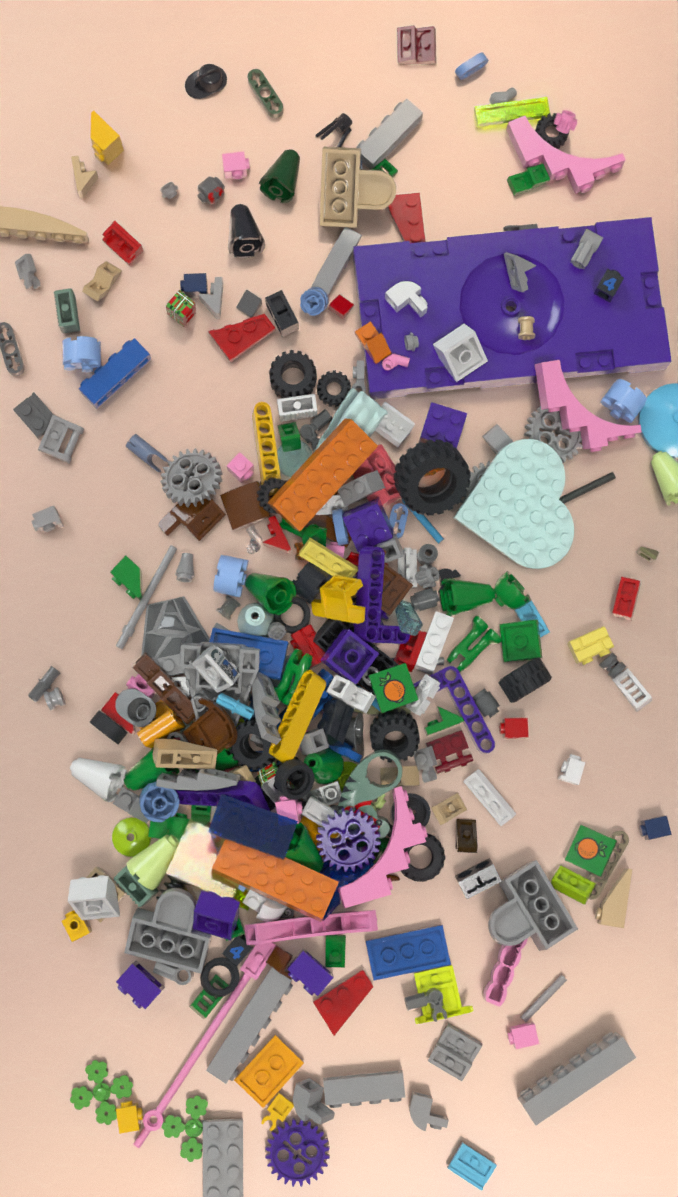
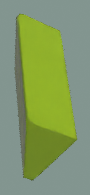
(572, 885)

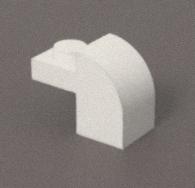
(406, 293)
(350, 694)
(267, 909)

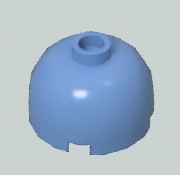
(158, 802)

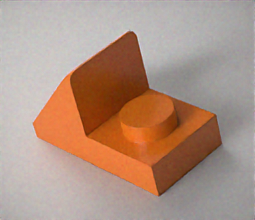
(373, 342)

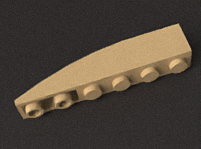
(33, 224)

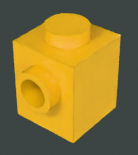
(75, 926)
(129, 1117)

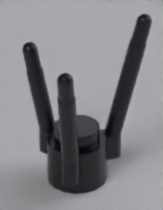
(340, 124)

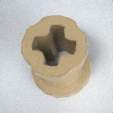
(526, 328)

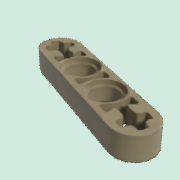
(610, 865)

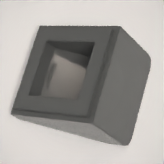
(249, 303)

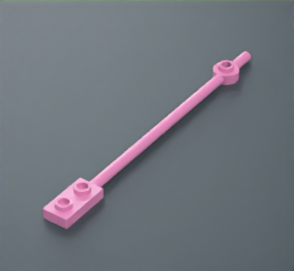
(252, 968)

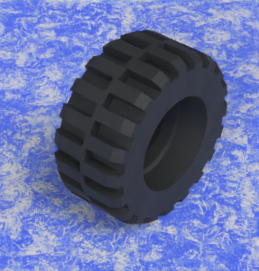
(446, 491)

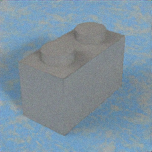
(361, 488)

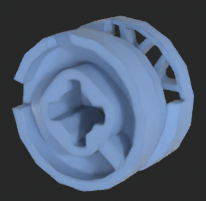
(314, 301)

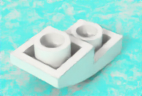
(329, 793)

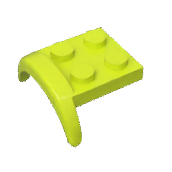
(445, 981)

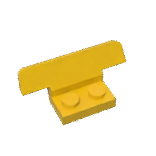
(337, 600)

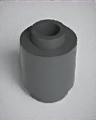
(423, 559)
(424, 599)
(486, 703)

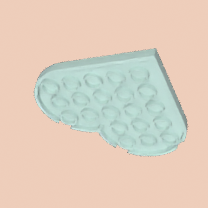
(520, 507)

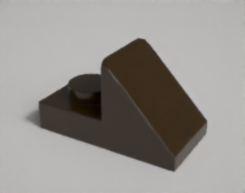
(466, 836)

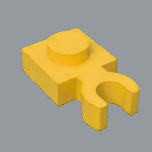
(278, 1109)

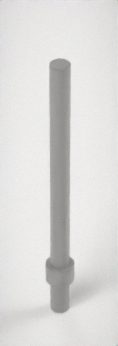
(128, 629)

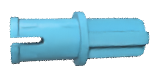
(235, 706)

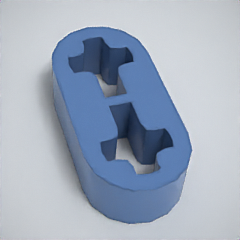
(471, 66)
(402, 522)
(340, 527)

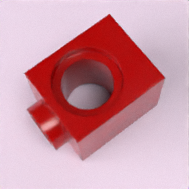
(514, 728)

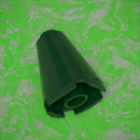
(281, 177)

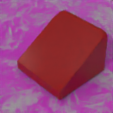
(340, 306)

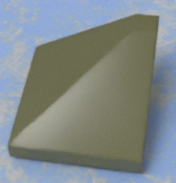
(647, 553)

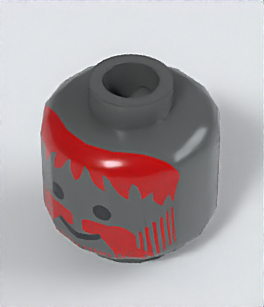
(210, 190)

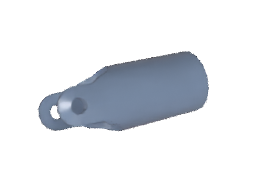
(144, 450)

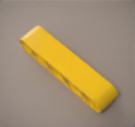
(267, 439)
(298, 716)

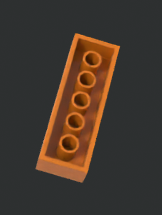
(322, 474)
(276, 879)

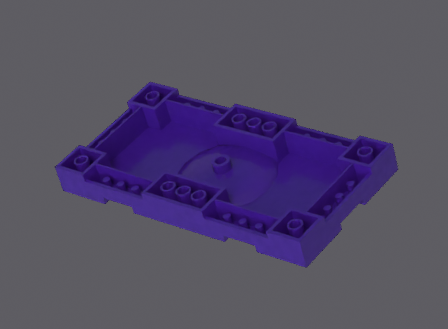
(470, 285)

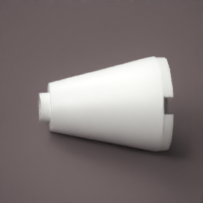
(99, 777)

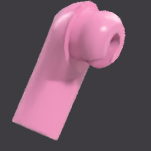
(394, 360)

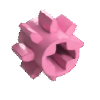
(565, 121)

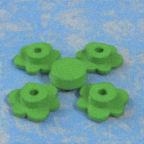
(101, 1092)
(192, 1128)

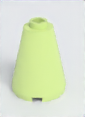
(666, 472)
(153, 861)

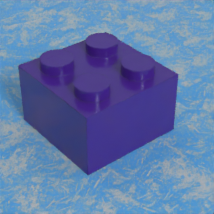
(443, 424)
(368, 524)
(349, 656)
(216, 915)
(309, 972)
(139, 985)

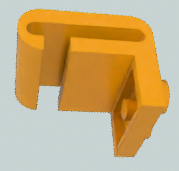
(166, 723)

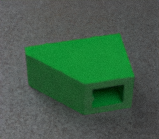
(129, 575)

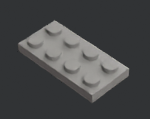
(223, 1158)

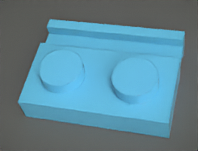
(472, 1166)

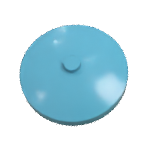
(660, 420)

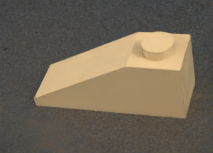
(181, 754)
(614, 905)

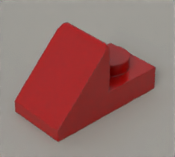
(279, 541)

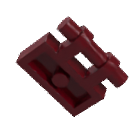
(447, 746)

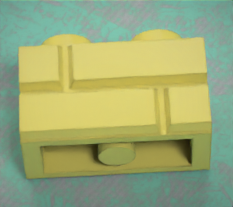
(590, 645)

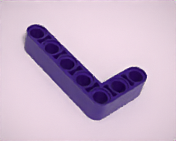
(370, 596)
(459, 703)
(244, 791)

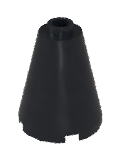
(244, 233)

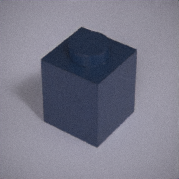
(194, 284)
(655, 828)

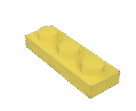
(327, 559)

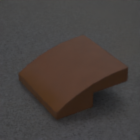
(243, 506)

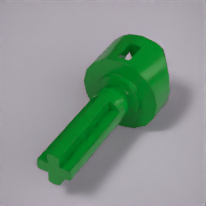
(313, 531)

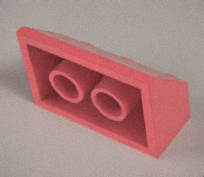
(380, 461)

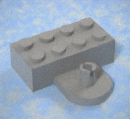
(531, 911)
(169, 933)

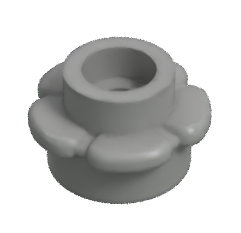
(169, 190)
(411, 342)
(276, 631)

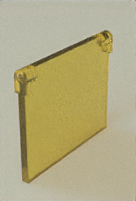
(195, 859)

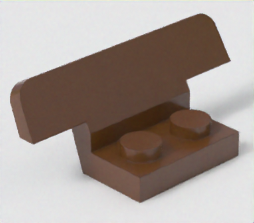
(197, 519)

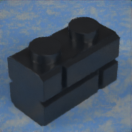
(335, 721)

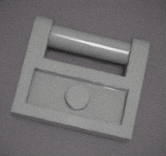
(54, 436)

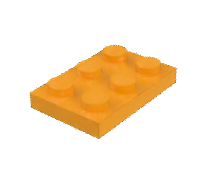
(269, 1071)

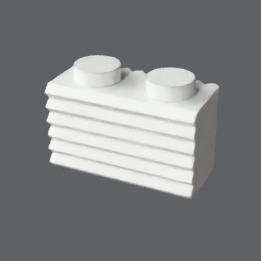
(297, 407)

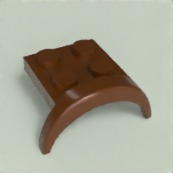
(394, 589)
(213, 728)

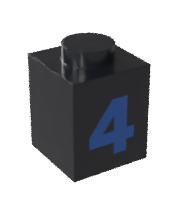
(609, 285)
(237, 950)

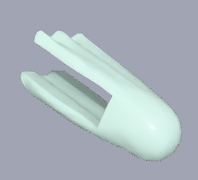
(360, 409)

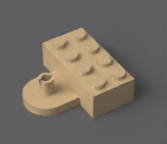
(350, 188)

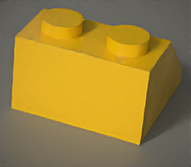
(105, 140)

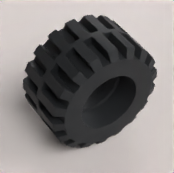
(292, 360)
(525, 680)
(392, 722)
(243, 751)
(435, 865)

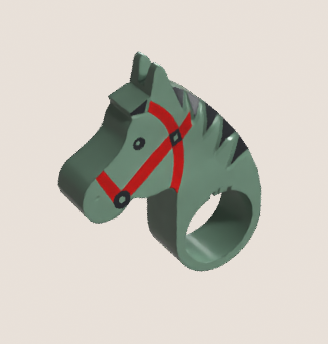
(360, 791)

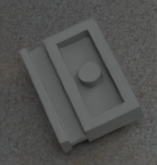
(34, 414)

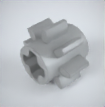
(427, 576)

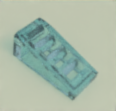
(408, 619)

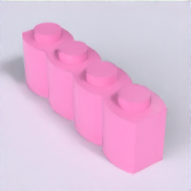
(503, 973)

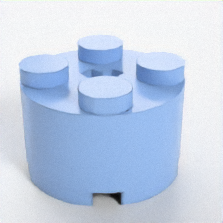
(81, 354)
(624, 400)
(230, 575)

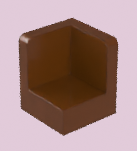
(279, 960)

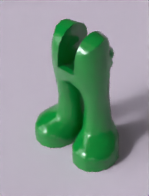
(478, 628)
(293, 668)

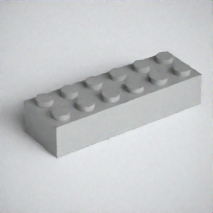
(576, 1077)

